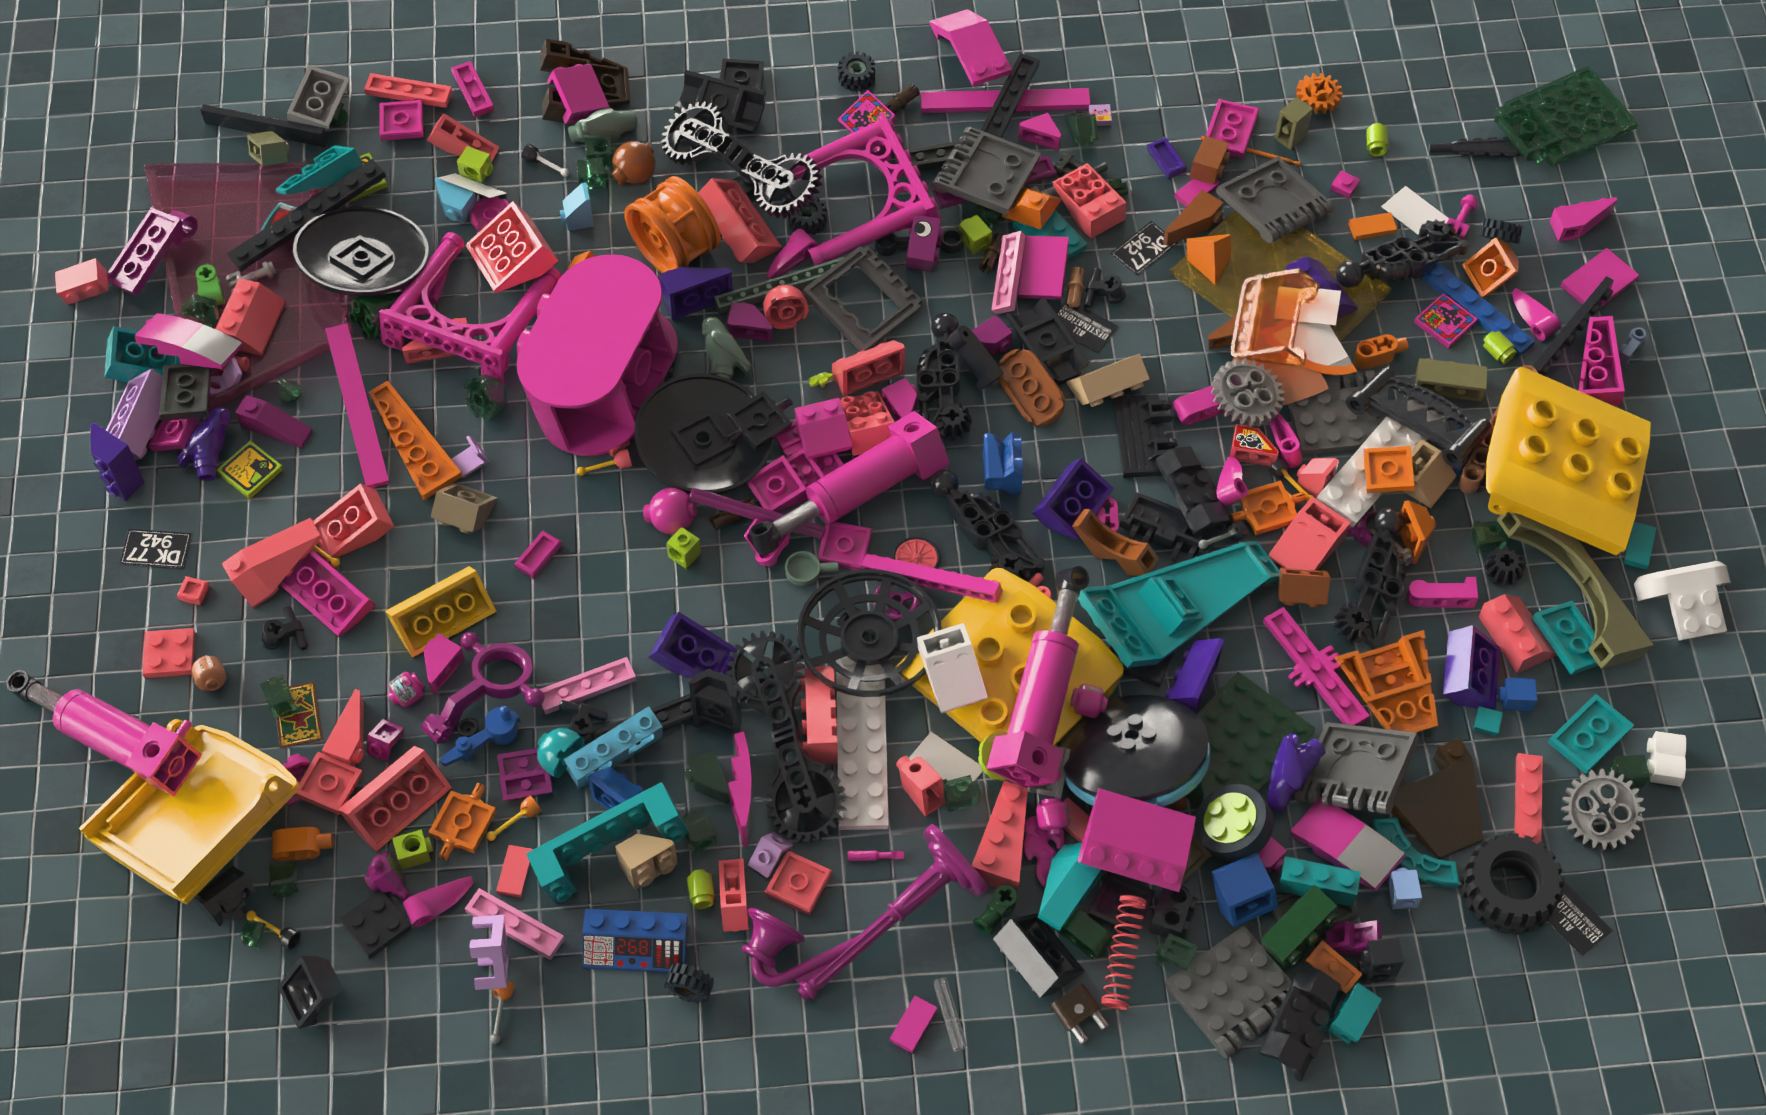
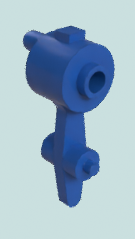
(500, 729)

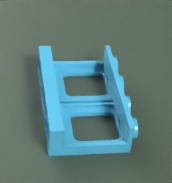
(614, 746)

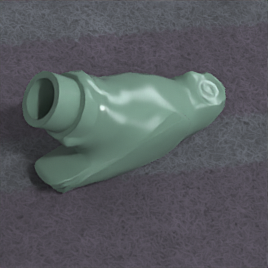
(603, 124)
(723, 349)

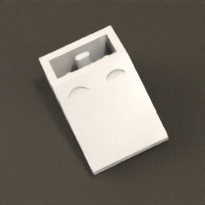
(952, 668)

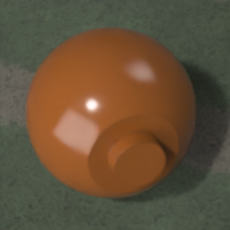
(633, 163)

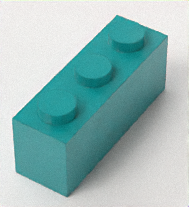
(1337, 883)

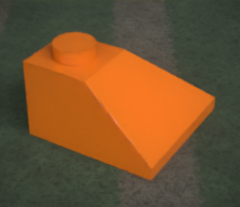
(1033, 208)
(1491, 266)
(1417, 528)

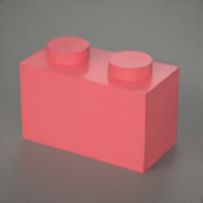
(81, 281)

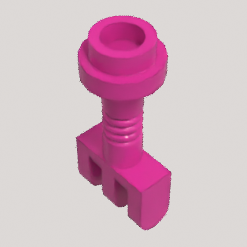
(1469, 204)

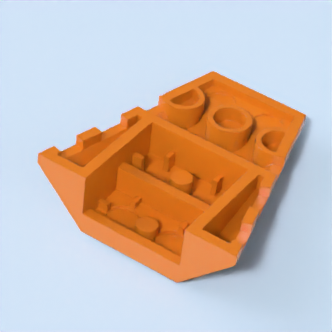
(1395, 683)

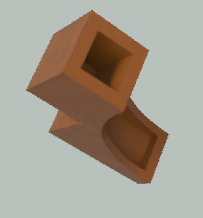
(1104, 543)

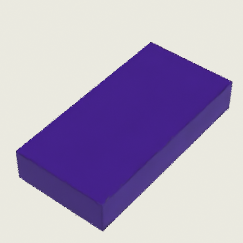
(1166, 158)

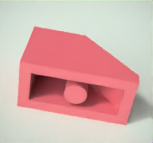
(1317, 474)

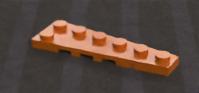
(419, 450)

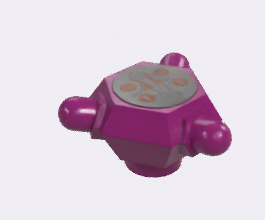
(386, 876)

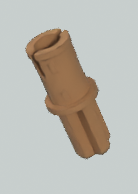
(1075, 287)

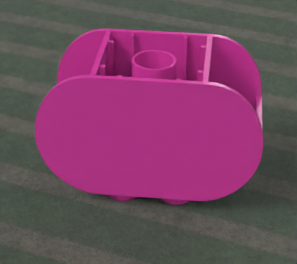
(596, 353)

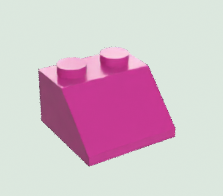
(823, 428)

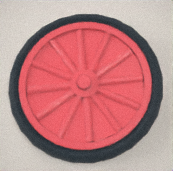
(917, 551)

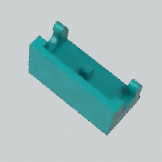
(1354, 1014)

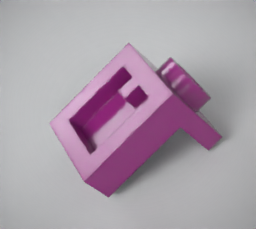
(383, 738)

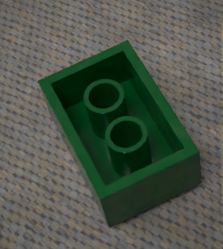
(1300, 928)

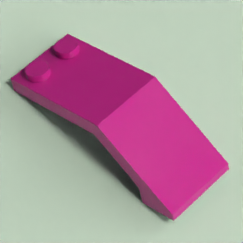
(974, 45)

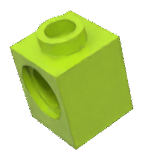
(474, 164)
(975, 234)
(683, 548)
(405, 842)

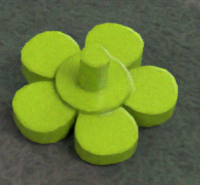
(821, 378)

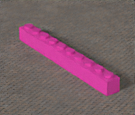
(937, 578)

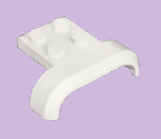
(1691, 597)

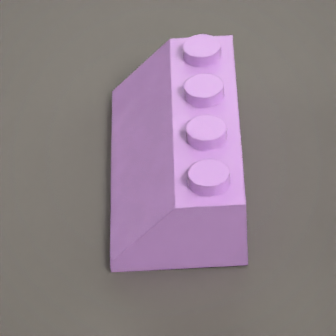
(138, 412)

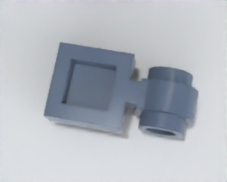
(1636, 339)

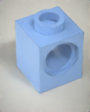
(1404, 888)

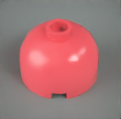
(785, 306)

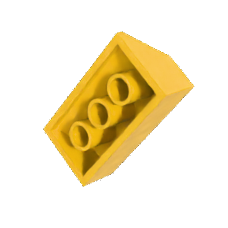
(441, 609)

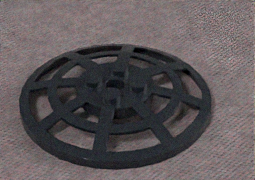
(866, 623)

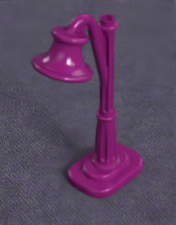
(773, 935)

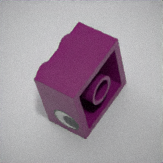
(922, 248)

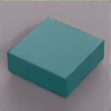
(1487, 721)

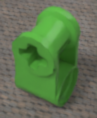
(209, 284)

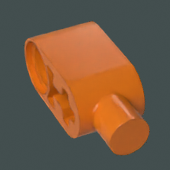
(1378, 351)
(299, 843)

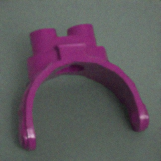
(1360, 531)

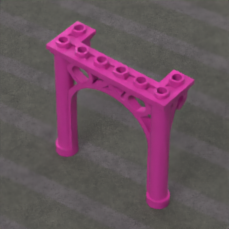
(874, 141)
(448, 335)

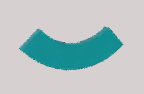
(1429, 869)

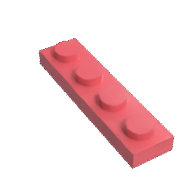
(408, 90)
(1528, 796)

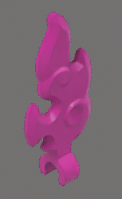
(1037, 845)

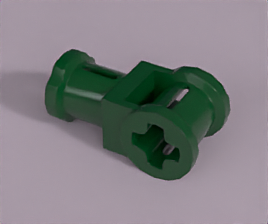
(996, 909)

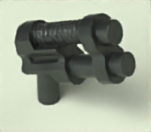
(1068, 160)

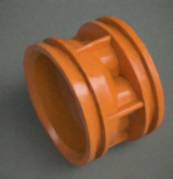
(672, 225)

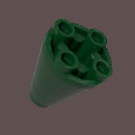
(366, 312)

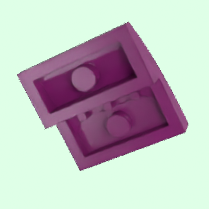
(522, 775)

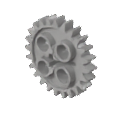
(1246, 395)
(1622, 798)

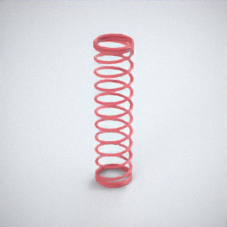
(1114, 1003)

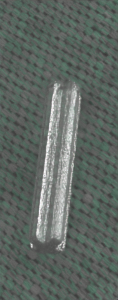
(950, 1014)

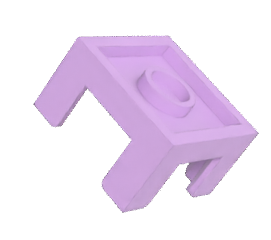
(491, 951)

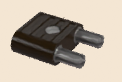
(1075, 1009)

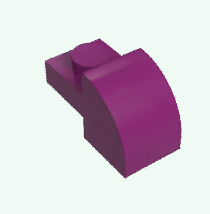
(1351, 938)

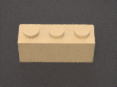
(1109, 380)

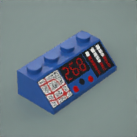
(633, 940)

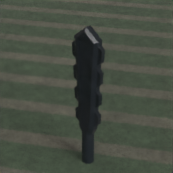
(1492, 146)

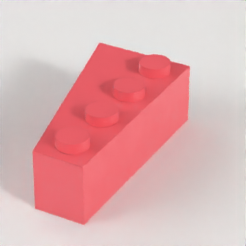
(821, 717)
(1002, 843)

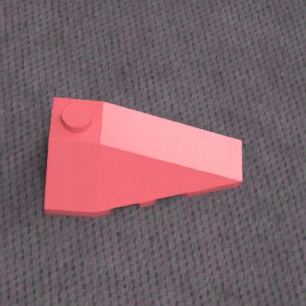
(264, 565)

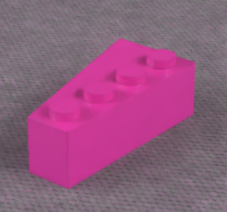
(1601, 363)

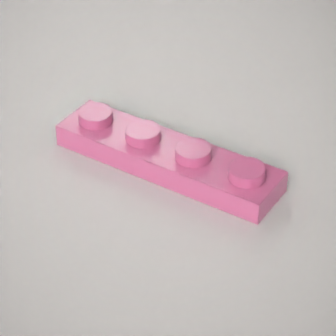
(1008, 272)
(588, 684)
(518, 925)

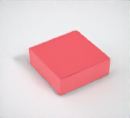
(193, 590)

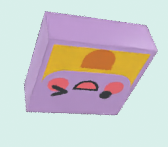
(1102, 114)

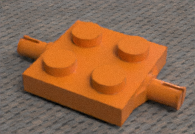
(1268, 507)
(462, 821)

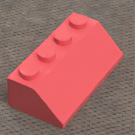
(739, 221)
(395, 798)

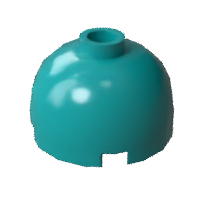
(555, 748)

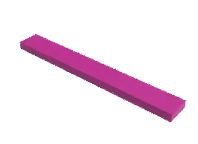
(984, 100)
(357, 406)

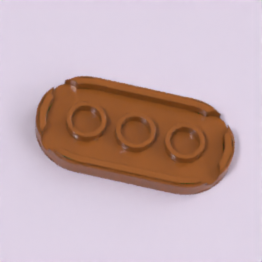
(1031, 388)

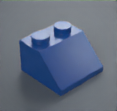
(612, 787)

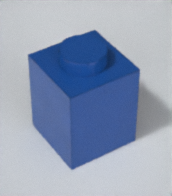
(1518, 694)

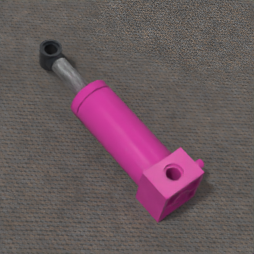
(910, 450)
(1028, 749)
(149, 751)

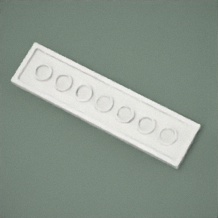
(1347, 490)
(862, 752)

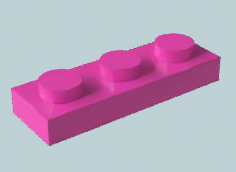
(472, 89)

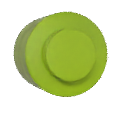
(1377, 139)
(1499, 347)
(700, 889)

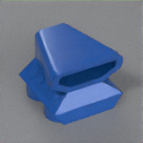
(1003, 463)

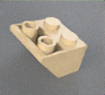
(1430, 474)
(645, 858)

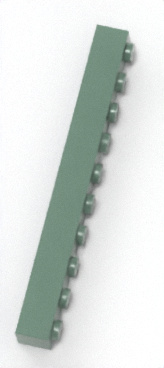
(757, 292)

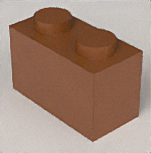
(1209, 160)
(1303, 587)

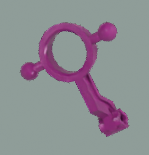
(440, 727)

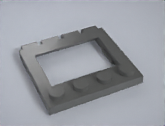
(881, 275)

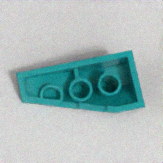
(1067, 886)

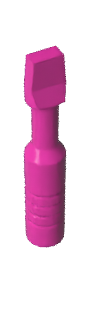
(873, 855)

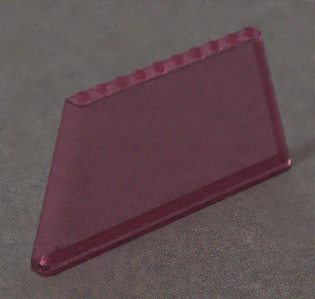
(230, 208)

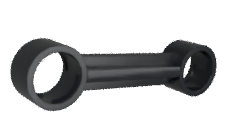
(903, 243)

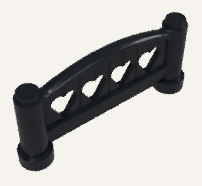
(1457, 443)

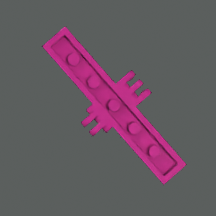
(1315, 668)

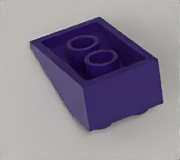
(693, 289)
(690, 648)

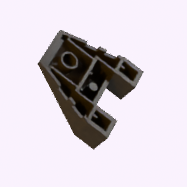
(610, 75)
(1443, 805)

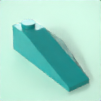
(327, 170)

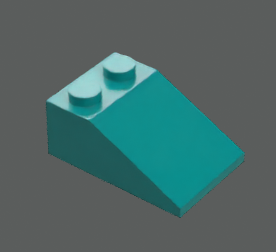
(128, 359)

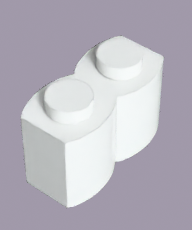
(1667, 758)

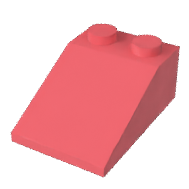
(353, 522)

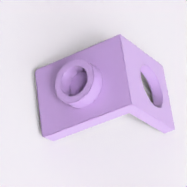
(230, 377)
(471, 458)
(768, 853)

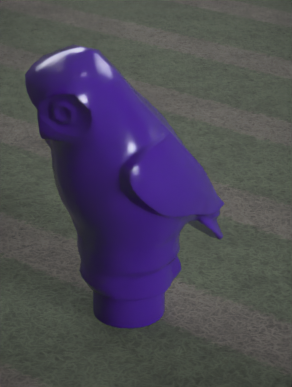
(206, 444)
(1291, 769)

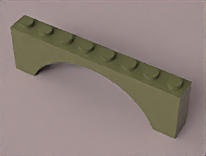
(1617, 633)

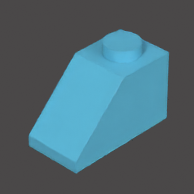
(455, 200)
(577, 209)

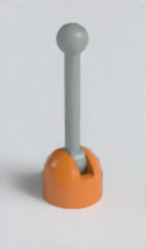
(501, 994)

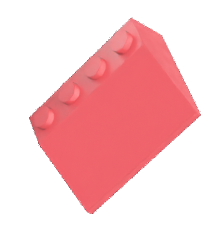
(511, 249)

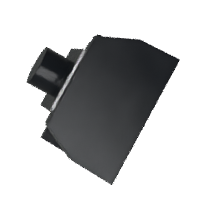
(225, 896)
(309, 989)

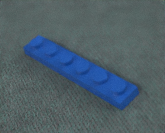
(1488, 316)

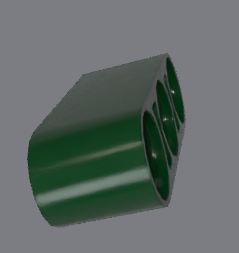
(1086, 934)

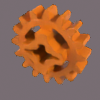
(1319, 92)

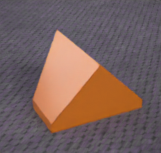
(1209, 254)

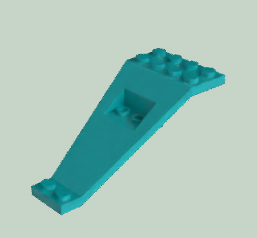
(1168, 607)

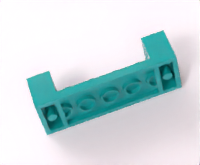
(551, 858)

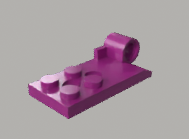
(156, 235)

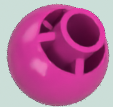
(670, 510)

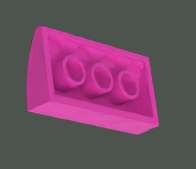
(327, 593)

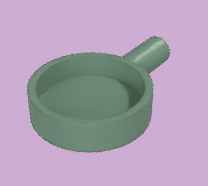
(804, 568)

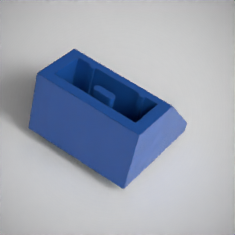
(1244, 890)

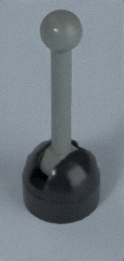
(1231, 532)

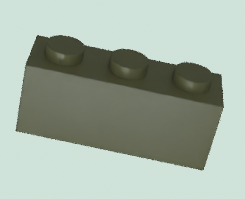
(1452, 378)

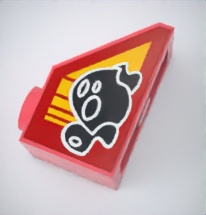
(1252, 446)

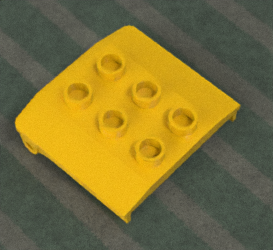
(1567, 461)
(1001, 643)
(192, 836)

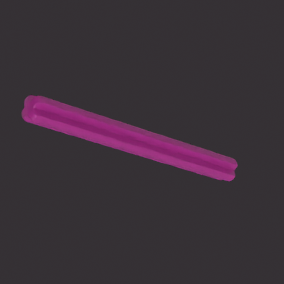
(750, 511)

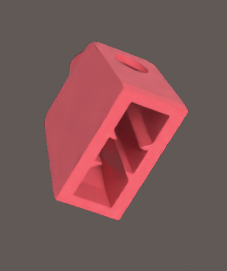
(921, 783)

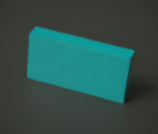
(1639, 546)

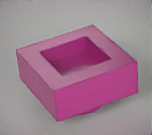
(1345, 184)

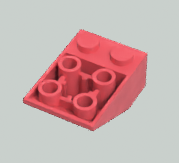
(1090, 200)
(866, 420)
(1310, 537)

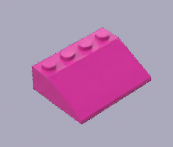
(1137, 840)

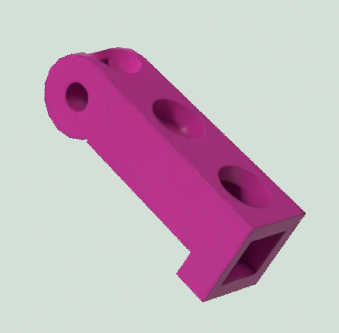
(1443, 594)

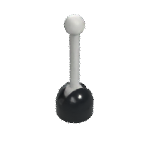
(531, 153)

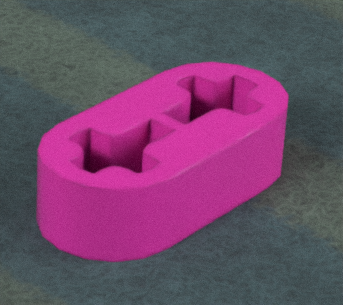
(1112, 517)

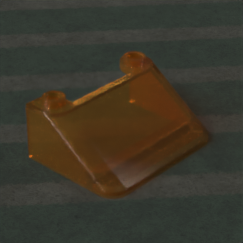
(1270, 317)

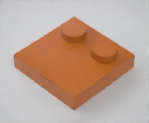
(1388, 469)

